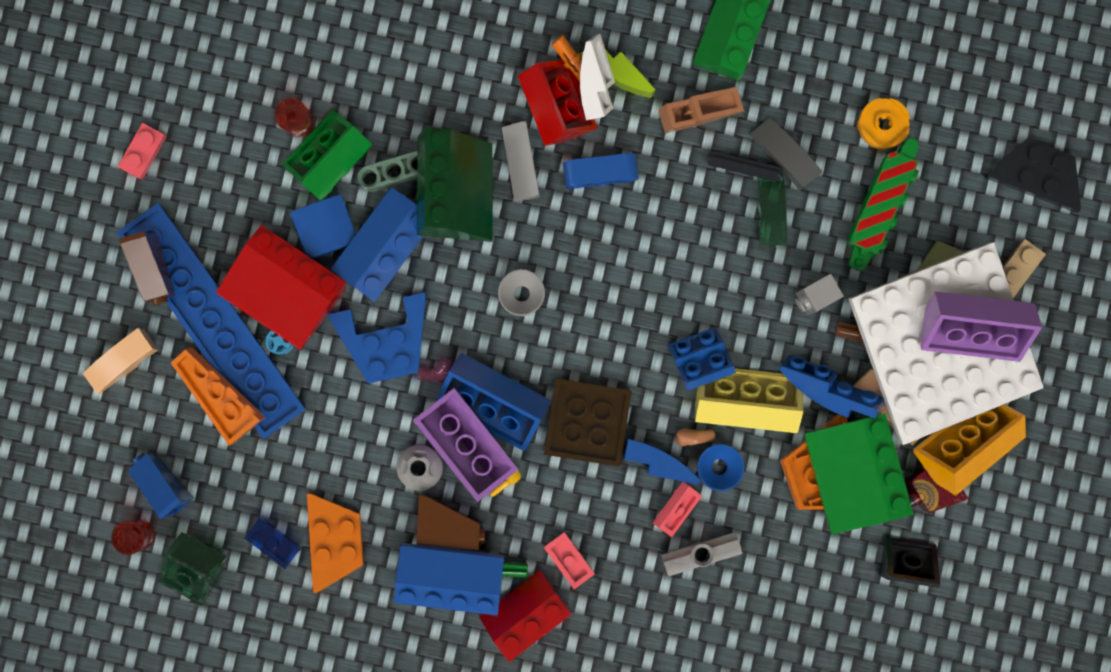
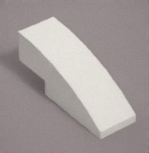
(595, 79)

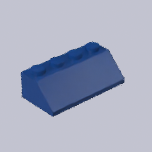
(380, 245)
(497, 401)
(449, 579)

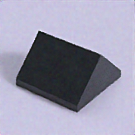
(910, 562)

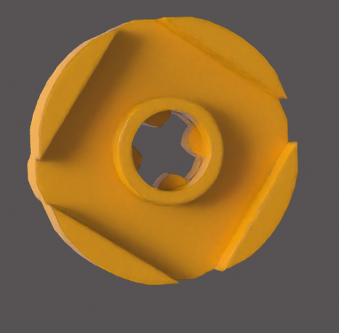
(883, 109)

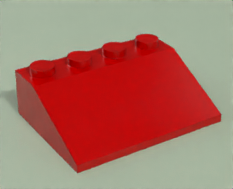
(281, 287)

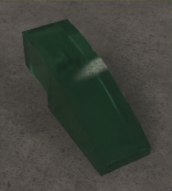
(771, 213)

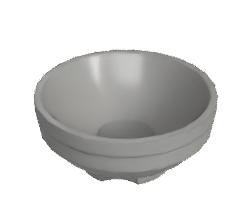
(517, 279)
(433, 464)

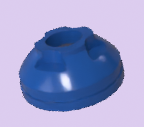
(733, 473)

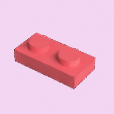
(142, 151)
(677, 509)
(569, 560)

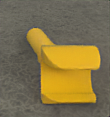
(515, 477)

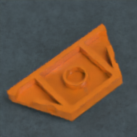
(334, 541)

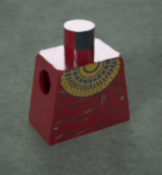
(929, 494)

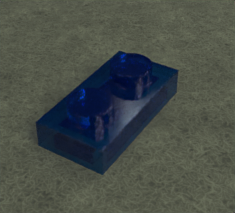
(273, 542)

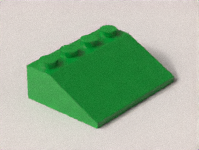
(858, 474)

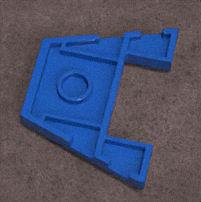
(388, 351)

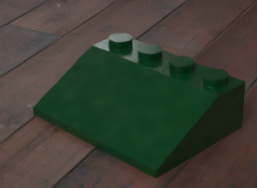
(454, 186)

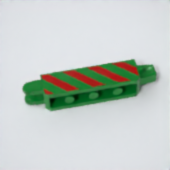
(881, 204)

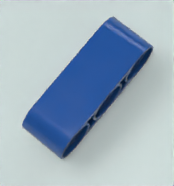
(600, 170)

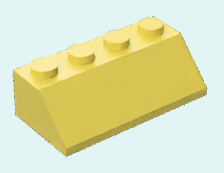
(751, 401)

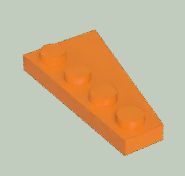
(219, 399)

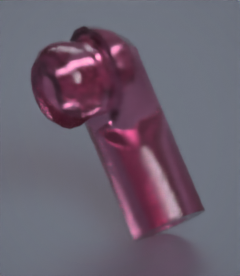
(438, 373)

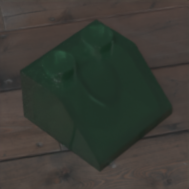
(191, 568)

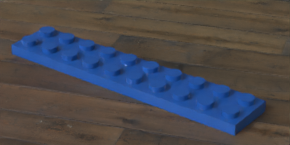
(218, 326)

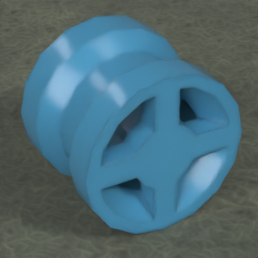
(273, 341)

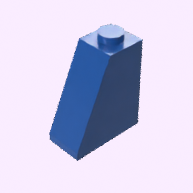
(159, 485)

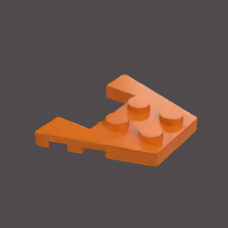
(800, 473)

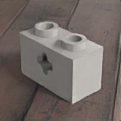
(818, 295)

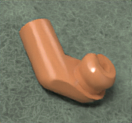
(693, 437)

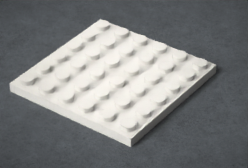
(936, 388)

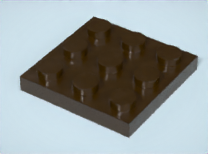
(587, 422)

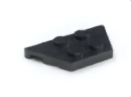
(1041, 174)

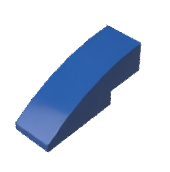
(659, 462)

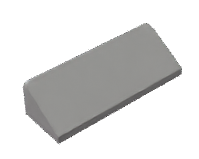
(520, 161)

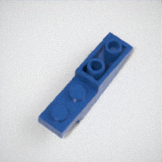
(821, 386)

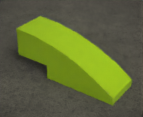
(628, 77)

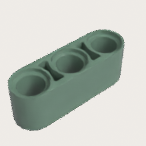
(382, 169)

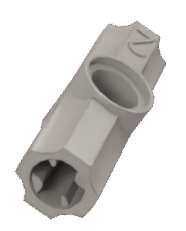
(718, 549)

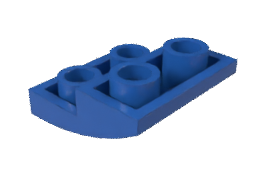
(323, 227)
(701, 358)

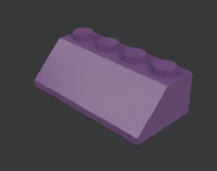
(979, 326)
(465, 445)

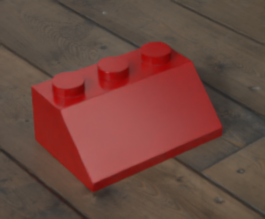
(555, 102)
(525, 615)

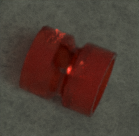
(294, 117)
(132, 536)

